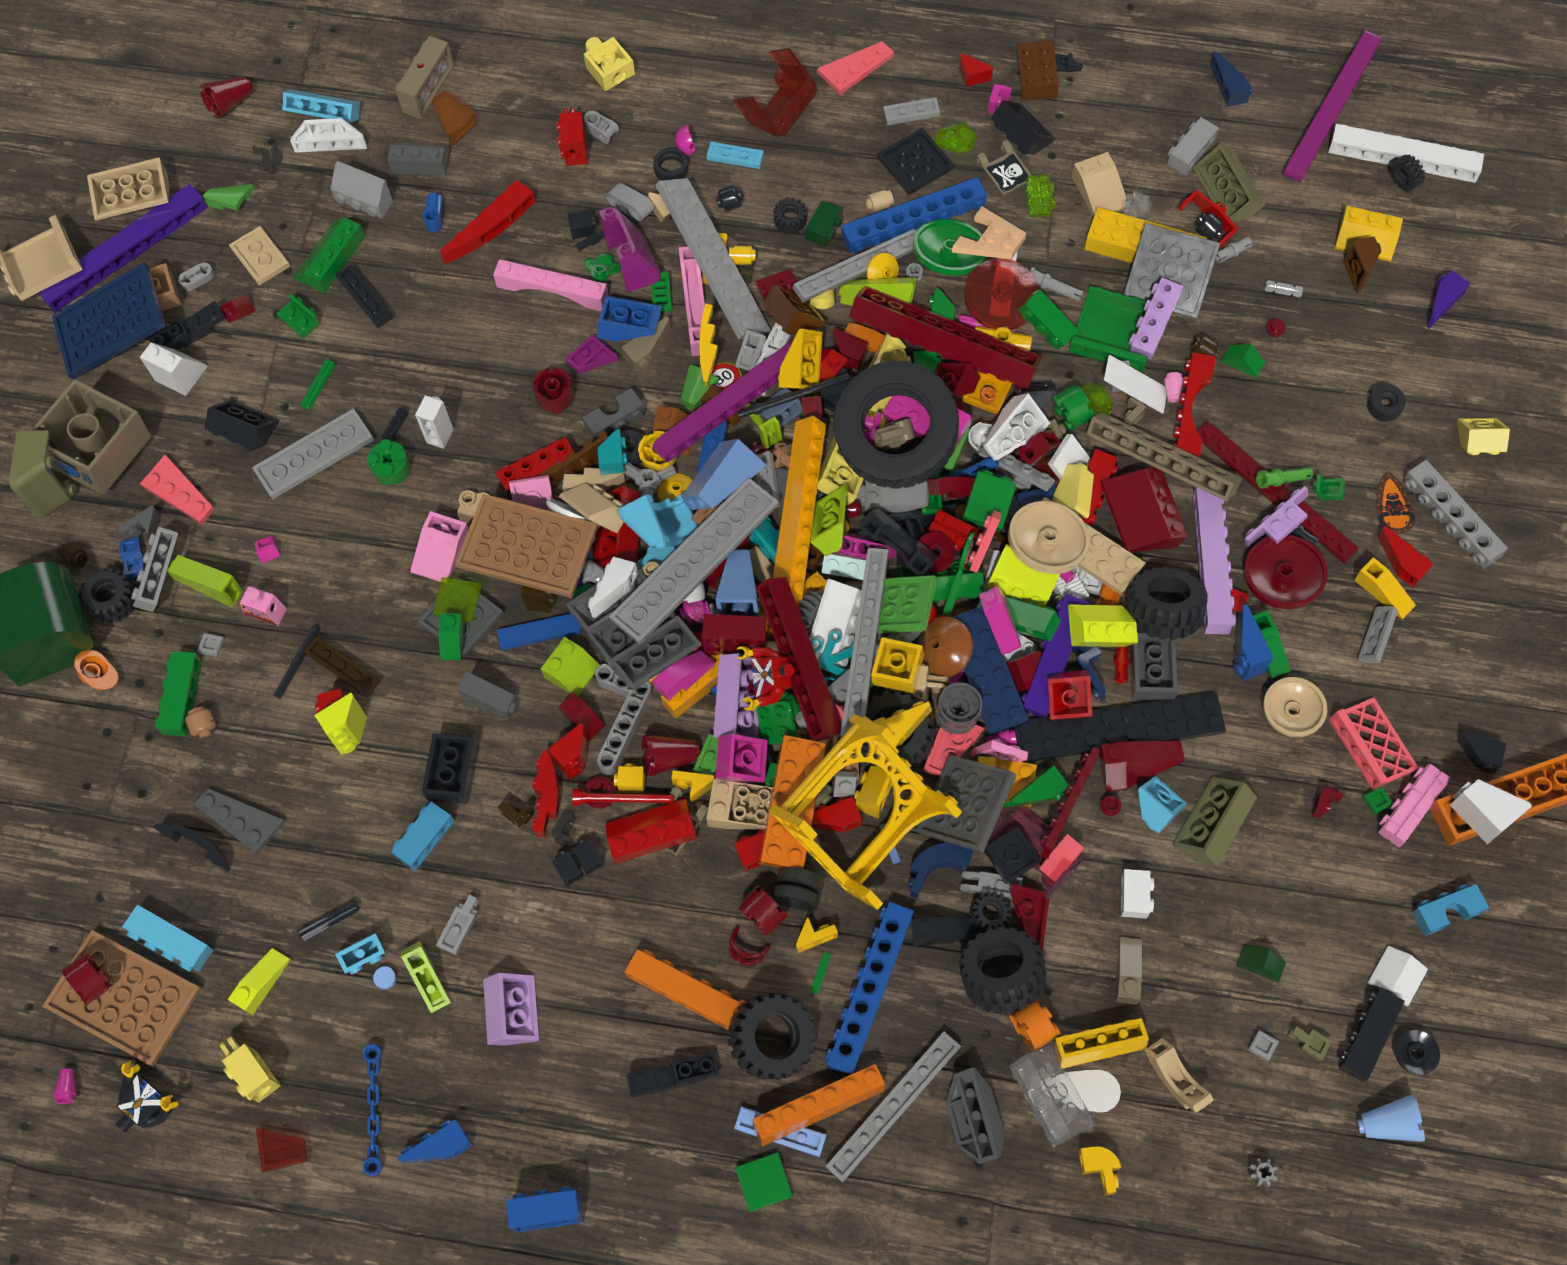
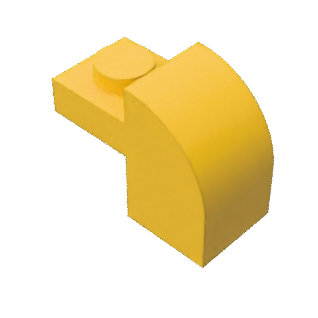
(1103, 1161)

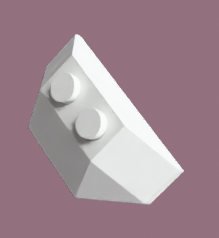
(327, 136)

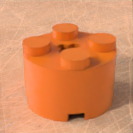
(1034, 1025)

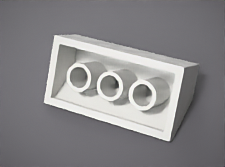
(837, 613)

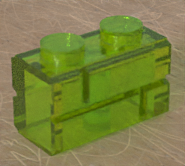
(1039, 196)

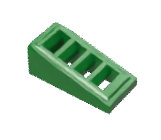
(663, 282)

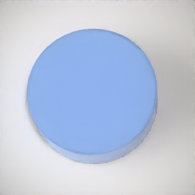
(384, 978)

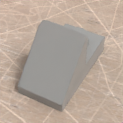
(750, 350)

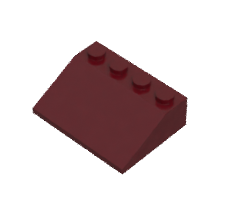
(1144, 511)

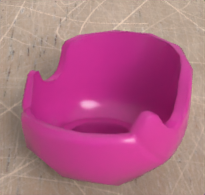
(684, 141)

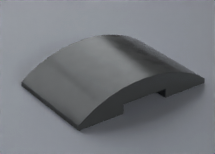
(627, 658)

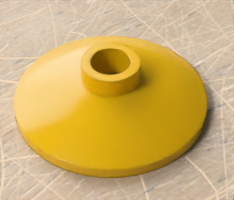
(880, 264)
(666, 490)

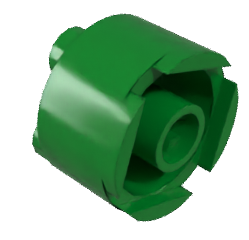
(1073, 407)
(389, 462)

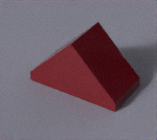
(1023, 669)

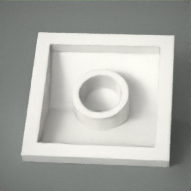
(1398, 974)

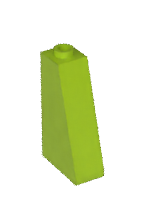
(897, 287)
(206, 580)

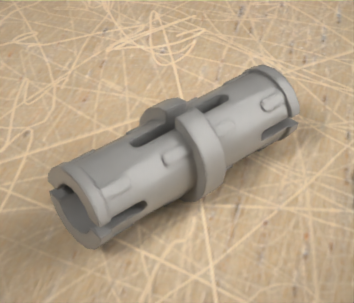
(1233, 249)

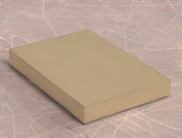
(259, 255)

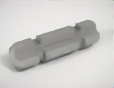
(1283, 288)

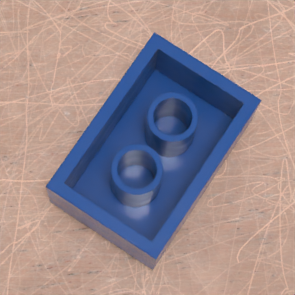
(544, 1210)

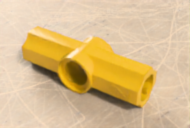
(1017, 339)

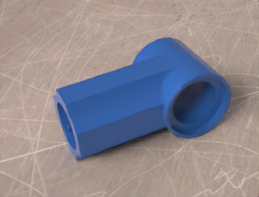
(433, 212)

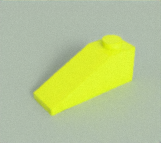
(259, 981)

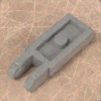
(988, 883)

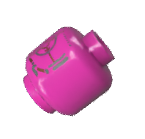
(694, 611)

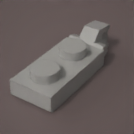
(458, 926)

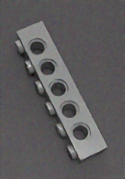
(1465, 517)

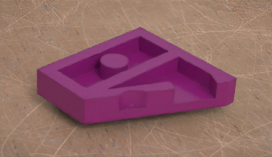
(590, 355)

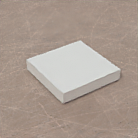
(1068, 453)

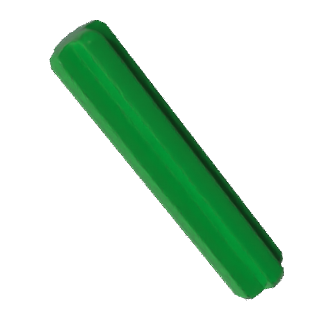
(317, 384)

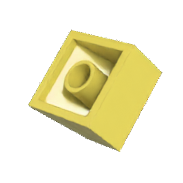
(1483, 435)

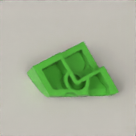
(228, 197)
(694, 388)

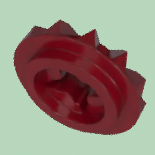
(596, 784)

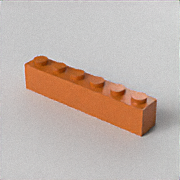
(682, 988)
(818, 1105)

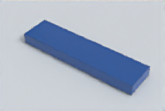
(537, 631)

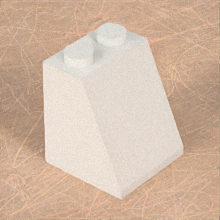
(172, 367)
(1488, 808)

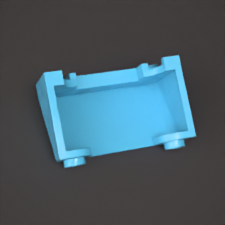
(659, 523)

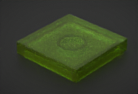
(457, 598)

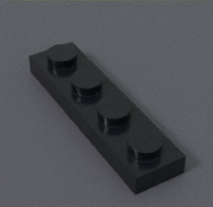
(364, 296)

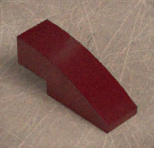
(952, 486)

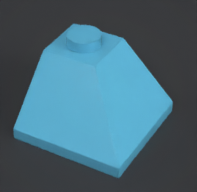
(1159, 804)

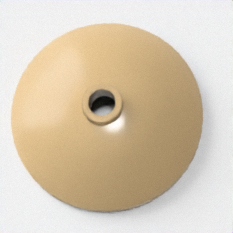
(1303, 699)

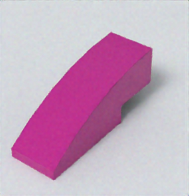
(682, 674)

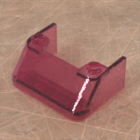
(1034, 831)

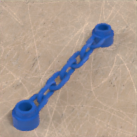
(371, 1160)

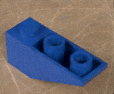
(444, 1144)

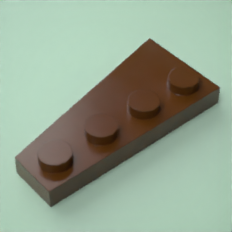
(575, 461)

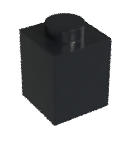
(581, 224)

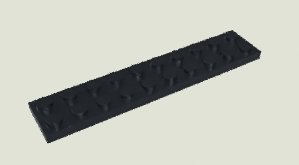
(1147, 721)

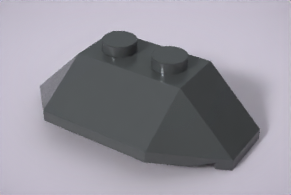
(975, 1116)

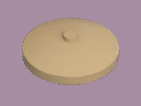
(1048, 537)

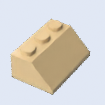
(595, 505)

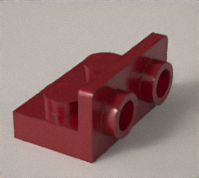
(783, 279)

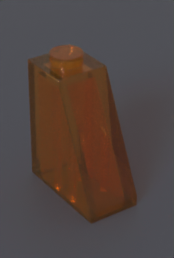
(453, 116)

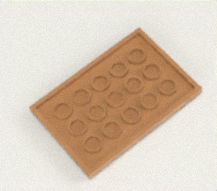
(527, 545)
(138, 1009)

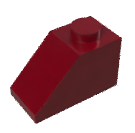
(850, 347)
(578, 712)

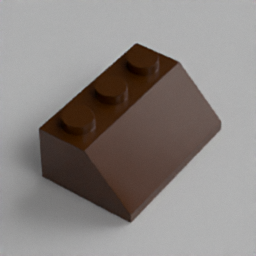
(791, 311)

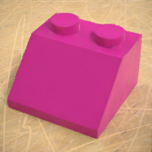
(741, 758)

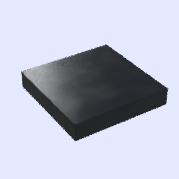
(1011, 855)

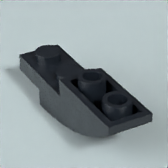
(191, 330)
(672, 1076)

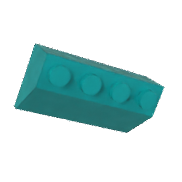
(766, 539)

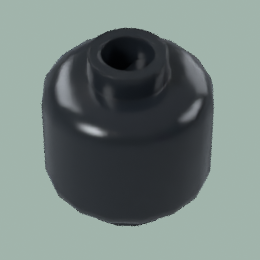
(730, 198)
(1209, 226)

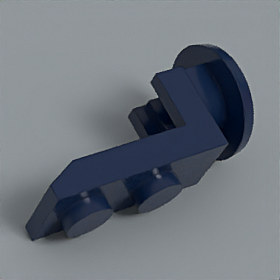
(1084, 661)

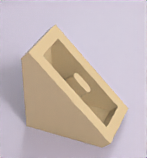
(661, 209)

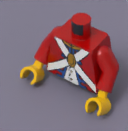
(770, 675)

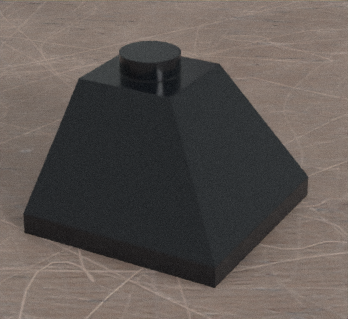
(1040, 391)

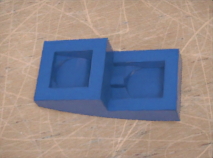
(132, 556)

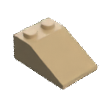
(1099, 183)

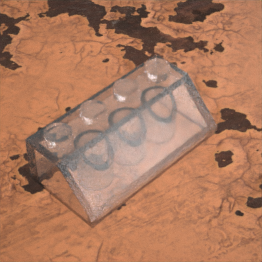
(1052, 1096)

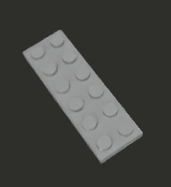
(312, 453)

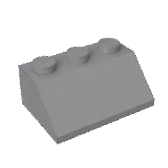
(360, 190)

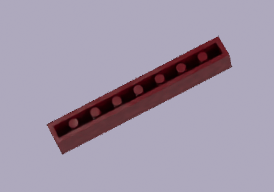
(796, 646)

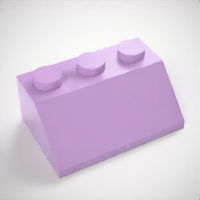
(510, 1009)

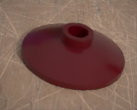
(946, 546)

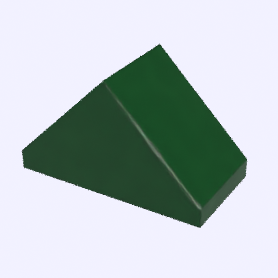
(1262, 963)

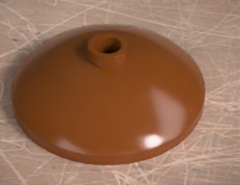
(953, 649)

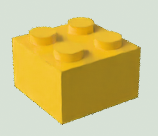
(897, 665)

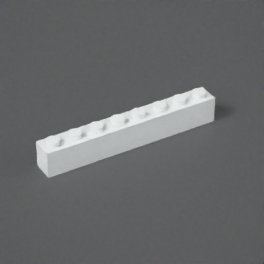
(1388, 148)

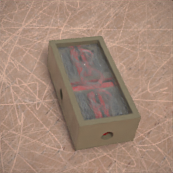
(425, 77)

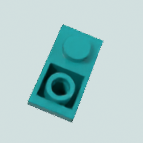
(611, 455)

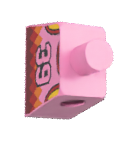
(259, 603)

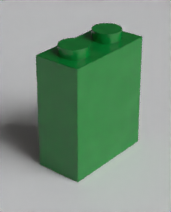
(986, 495)

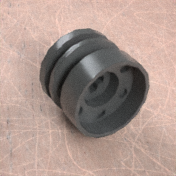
(961, 697)

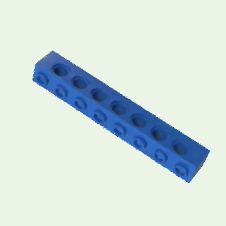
(867, 231)
(901, 918)

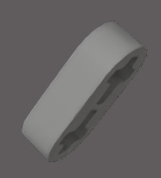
(196, 276)

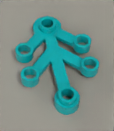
(827, 660)

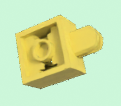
(608, 62)
(248, 1071)

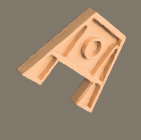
(998, 240)

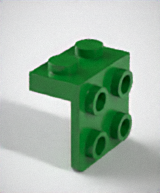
(776, 721)

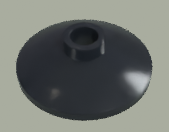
(1427, 1051)

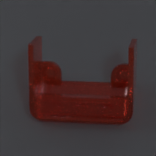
(788, 103)

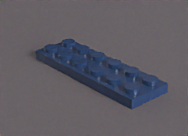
(991, 676)

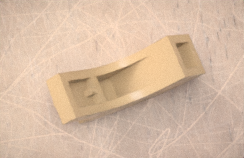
(1176, 1078)

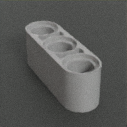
(630, 201)

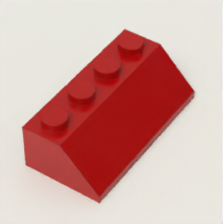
(620, 544)
(650, 831)

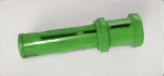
(1278, 477)

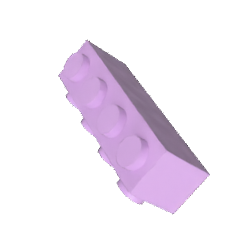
(1156, 318)

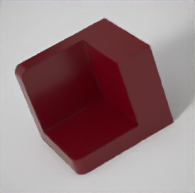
(237, 308)

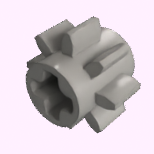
(1269, 1171)

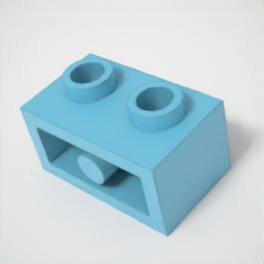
(359, 953)

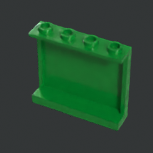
(1107, 327)

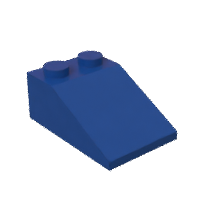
(627, 319)
(1251, 651)

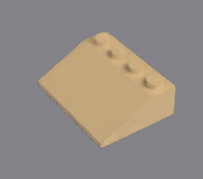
(128, 188)

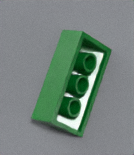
(330, 254)
(971, 584)

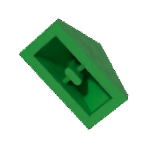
(1244, 358)

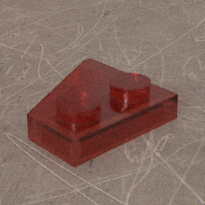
(280, 1150)

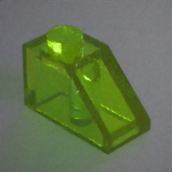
(956, 138)
(1098, 398)

